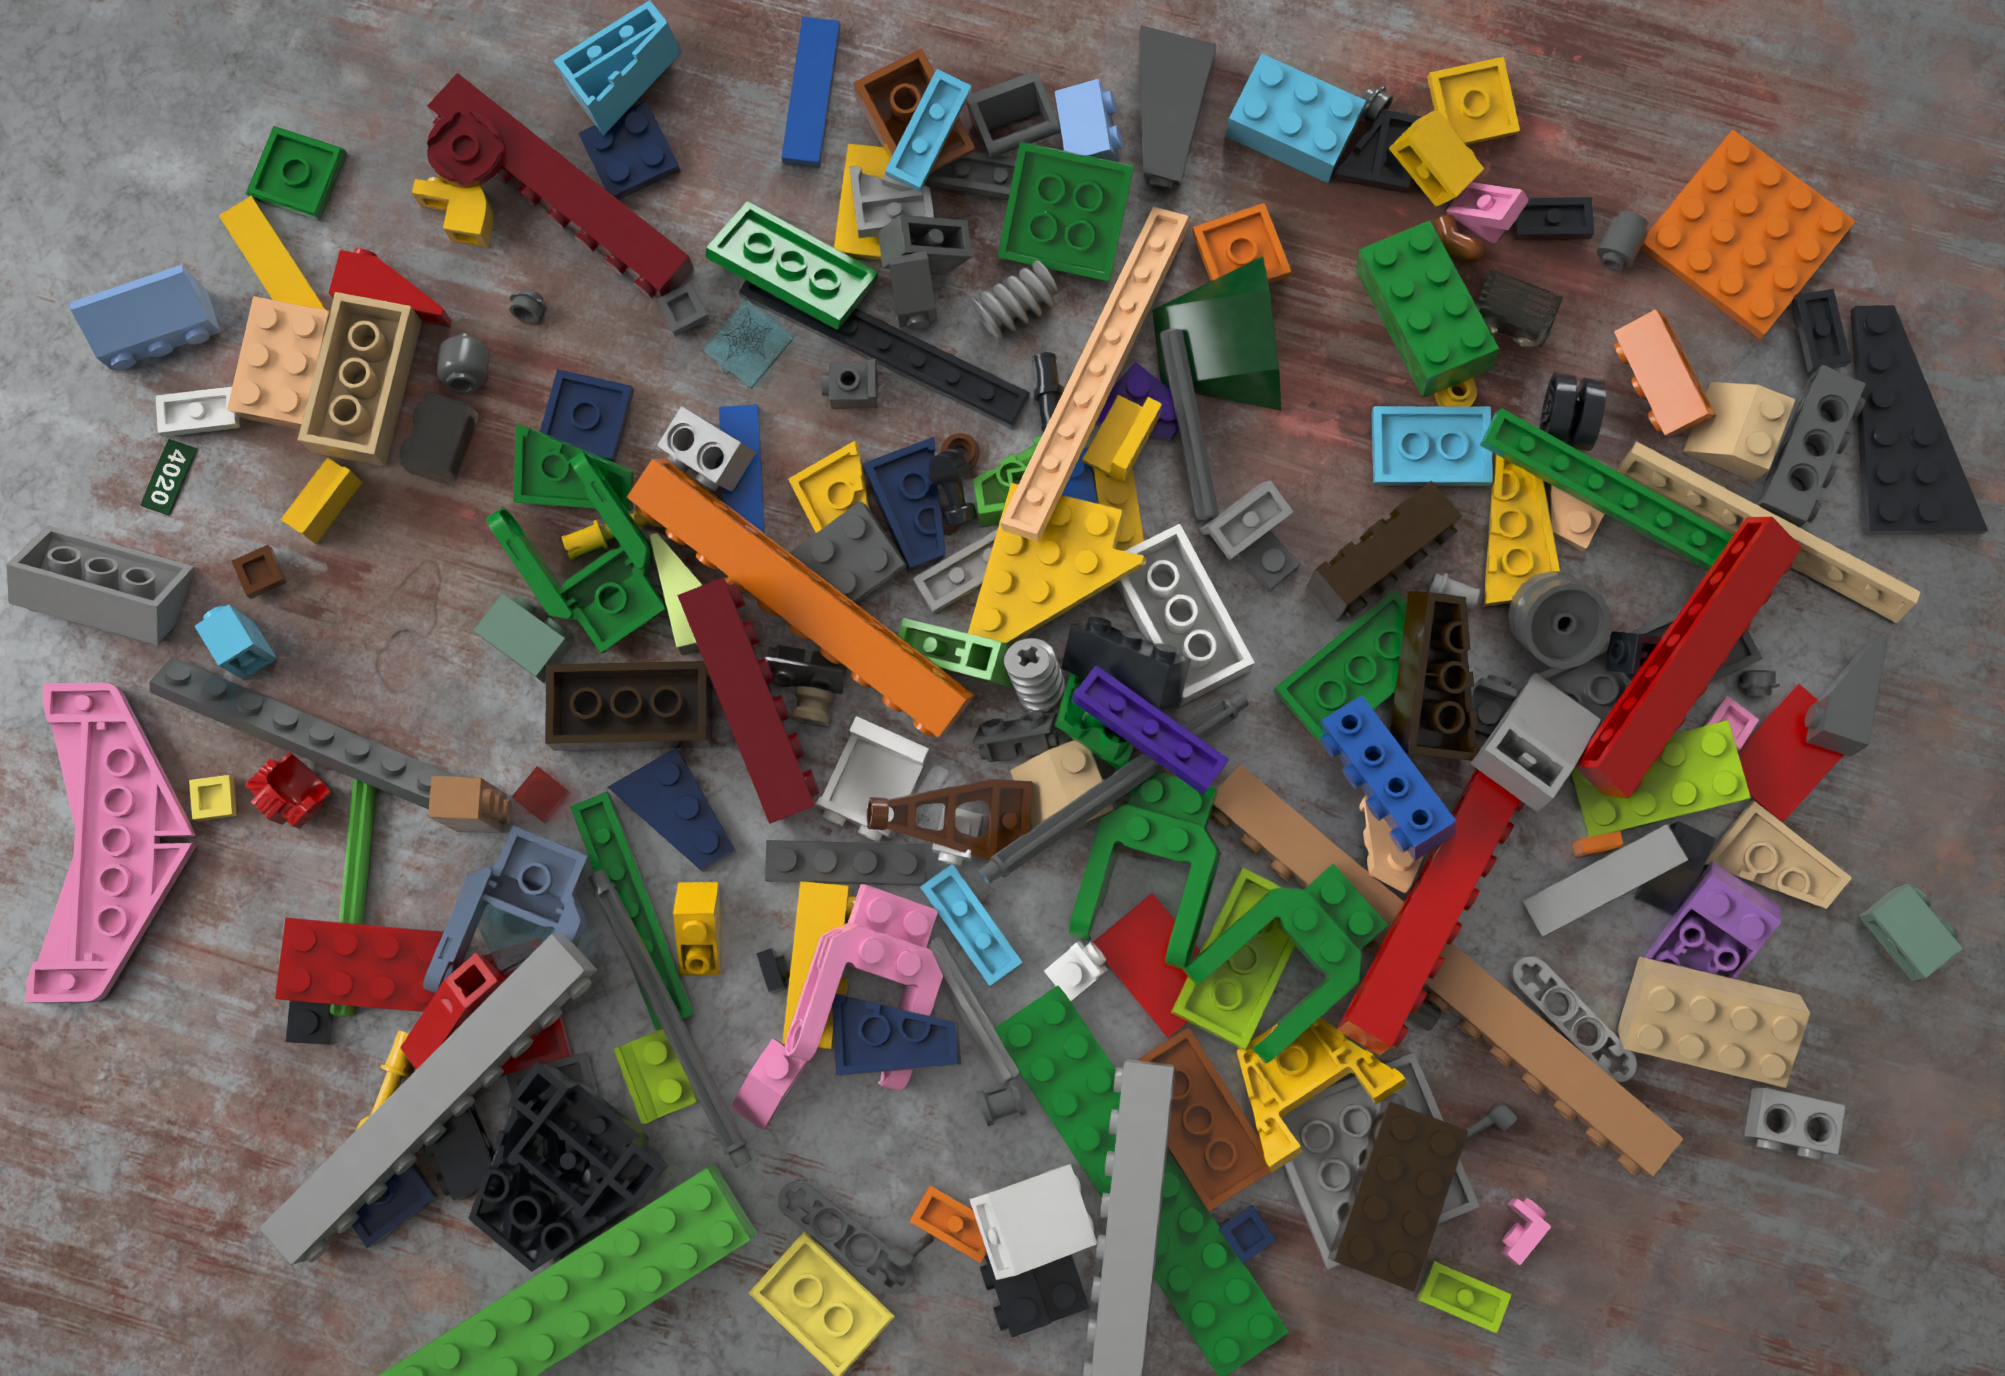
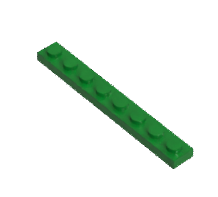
(1605, 489)

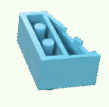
(618, 64)

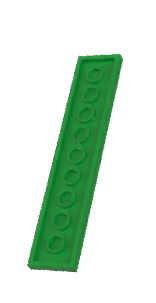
(1193, 1258)

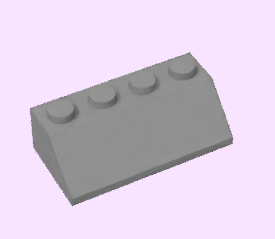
(99, 584)

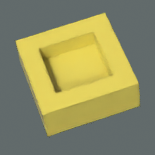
(213, 798)

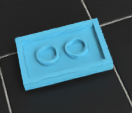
(1430, 444)

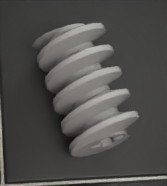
(1016, 299)
(1035, 675)

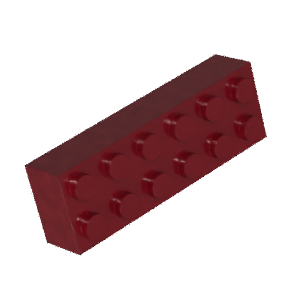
(748, 700)

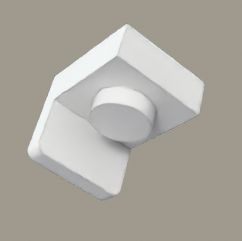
(965, 822)
(1077, 968)

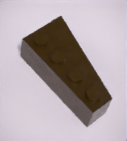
(1384, 551)
(1434, 680)

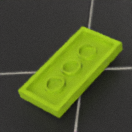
(1691, 776)
(1239, 990)

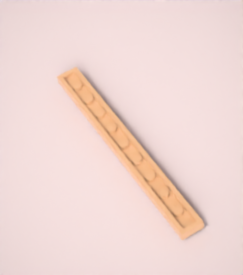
(1095, 375)

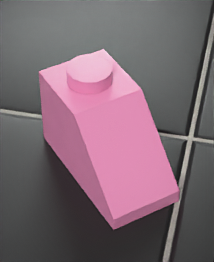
(768, 1084)

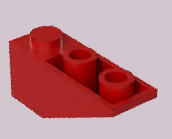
(450, 1006)

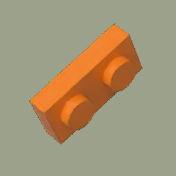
(950, 1223)

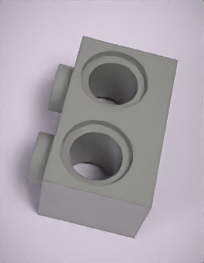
(706, 449)
(1795, 1115)

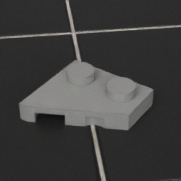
(884, 199)

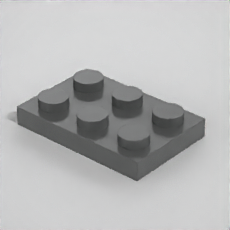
(852, 553)

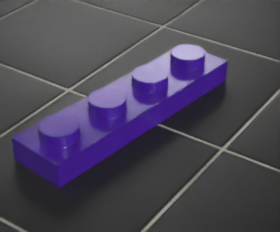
(1149, 730)

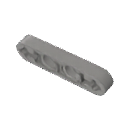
(1576, 1015)

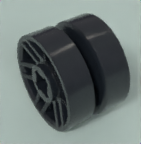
(1574, 410)

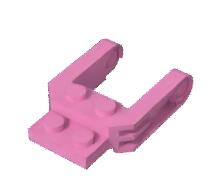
(883, 939)

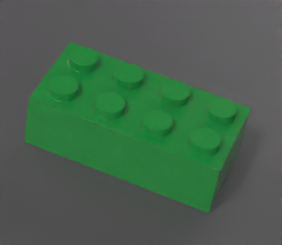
(1426, 309)

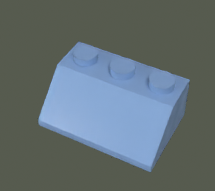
(146, 317)

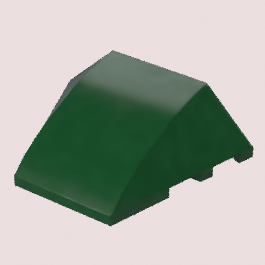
(1227, 337)

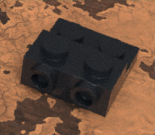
(1036, 1295)

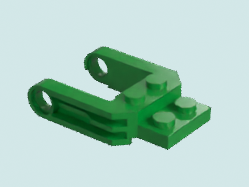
(612, 592)
(1166, 821)
(1326, 924)

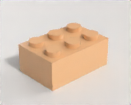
(277, 362)

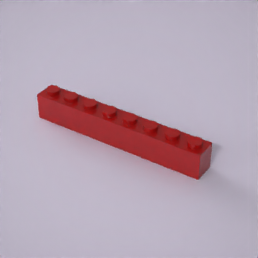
(1687, 657)
(1430, 917)

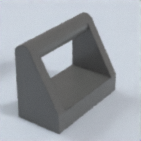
(1007, 104)

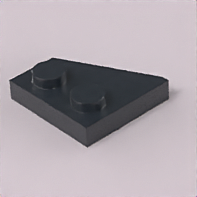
(1372, 161)

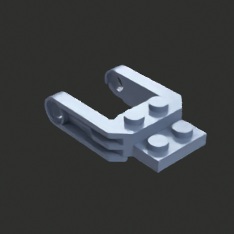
(530, 881)

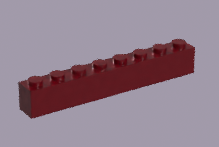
(573, 197)

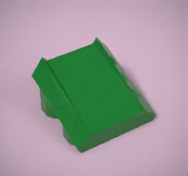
(1089, 730)

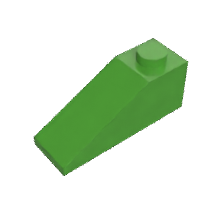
(959, 652)

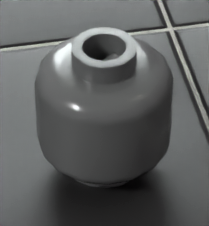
(463, 363)

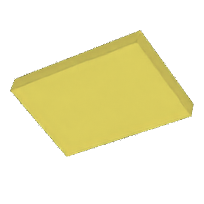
(822, 1304)

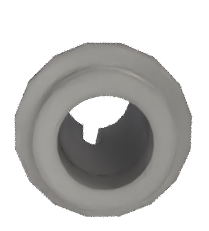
(1445, 585)

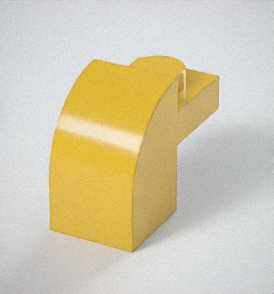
(468, 210)

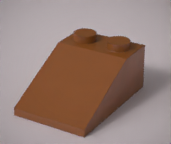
(891, 98)

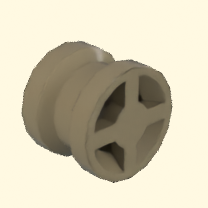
(812, 706)

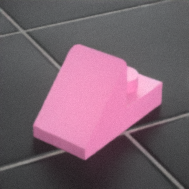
(1488, 209)

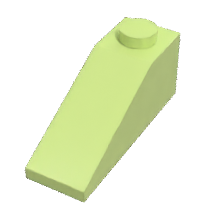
(675, 580)

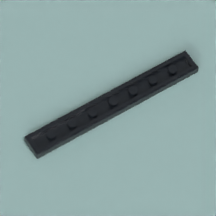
(908, 358)

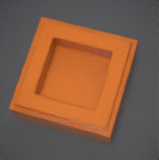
(1597, 844)

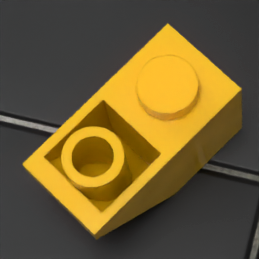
(698, 928)

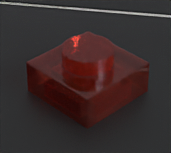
(540, 794)

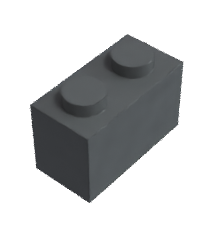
(943, 239)

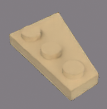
(1776, 857)

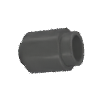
(1622, 241)

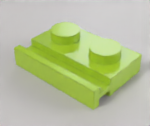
(654, 1077)

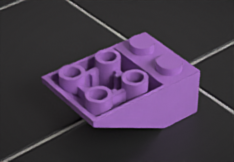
(1717, 925)

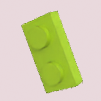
(1464, 1296)

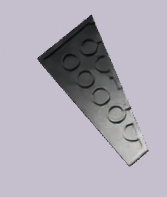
(1905, 452)

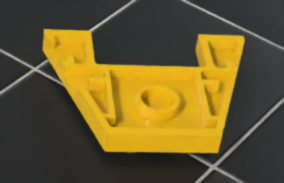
(1301, 1072)

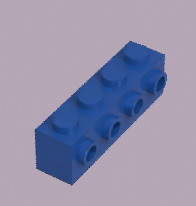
(1388, 779)

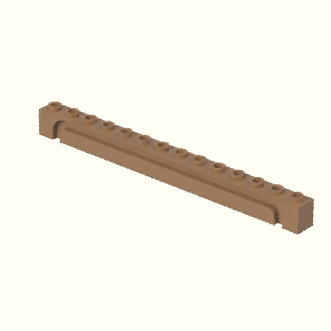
(1460, 986)

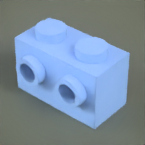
(1087, 120)

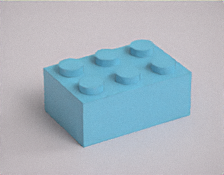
(1294, 118)

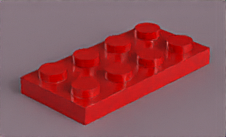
(355, 964)

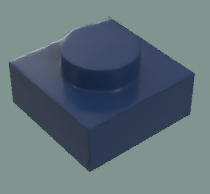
(1247, 1233)

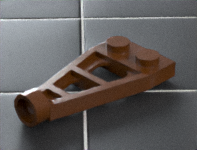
(1006, 816)

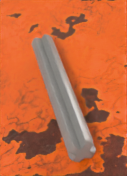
(973, 1013)

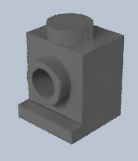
(860, 394)

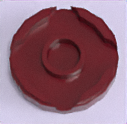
(465, 149)

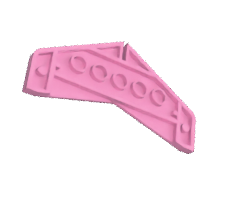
(118, 865)

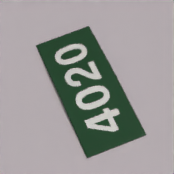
(168, 477)

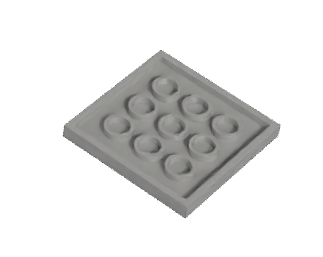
(1333, 1138)

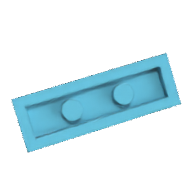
(928, 130)
(971, 925)

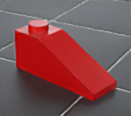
(369, 277)

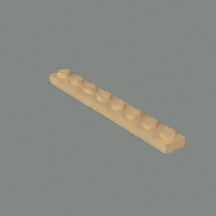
(1728, 511)

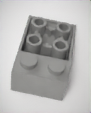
(1537, 743)

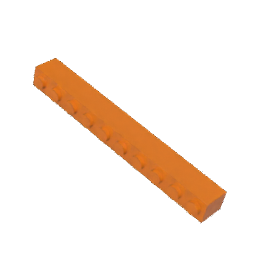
(800, 597)

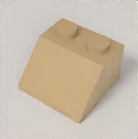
(1743, 431)
(1058, 779)

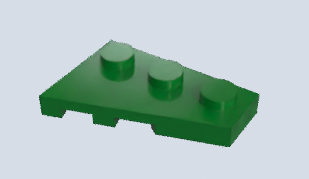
(547, 479)

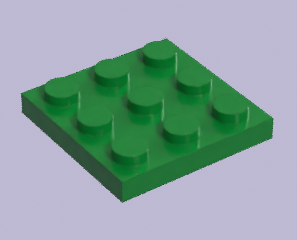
(1065, 211)

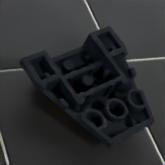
(560, 1168)

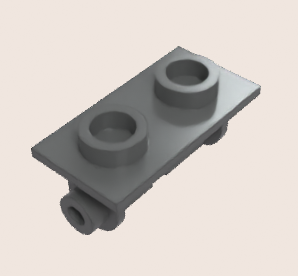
(791, 670)
(999, 737)

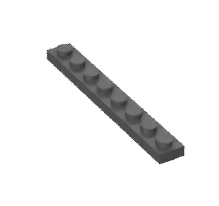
(295, 731)

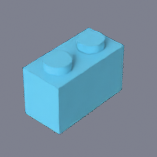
(235, 641)

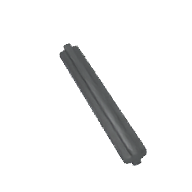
(1189, 424)

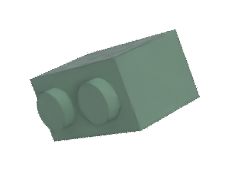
(523, 636)
(1911, 931)

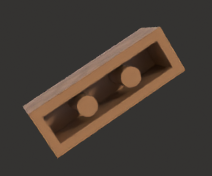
(468, 804)

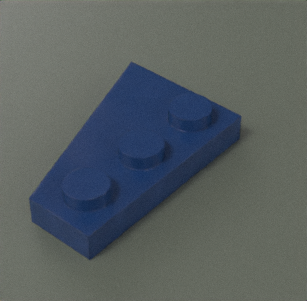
(909, 502)
(676, 807)
(889, 1039)

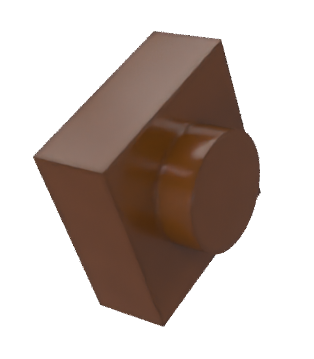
(259, 571)

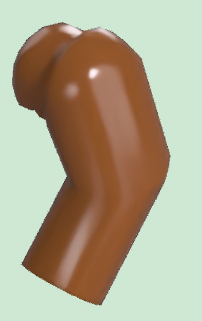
(1458, 244)

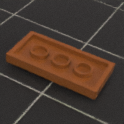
(1207, 1125)

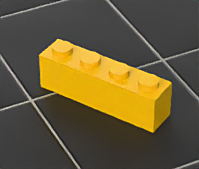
(818, 911)

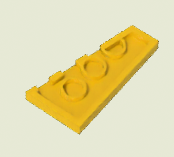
(1519, 532)

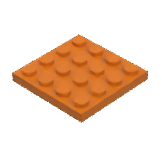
(1746, 234)

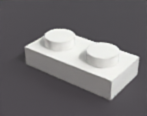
(195, 412)

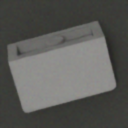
(1247, 519)

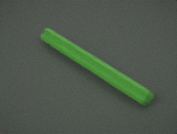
(356, 863)

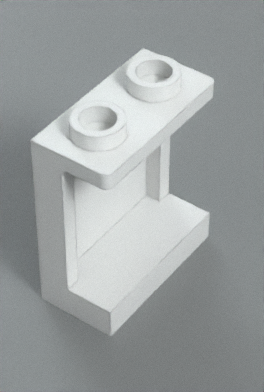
(871, 766)
(1033, 1222)

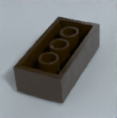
(628, 706)
(1398, 1195)

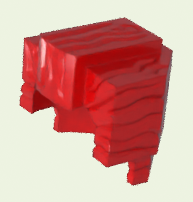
(287, 791)

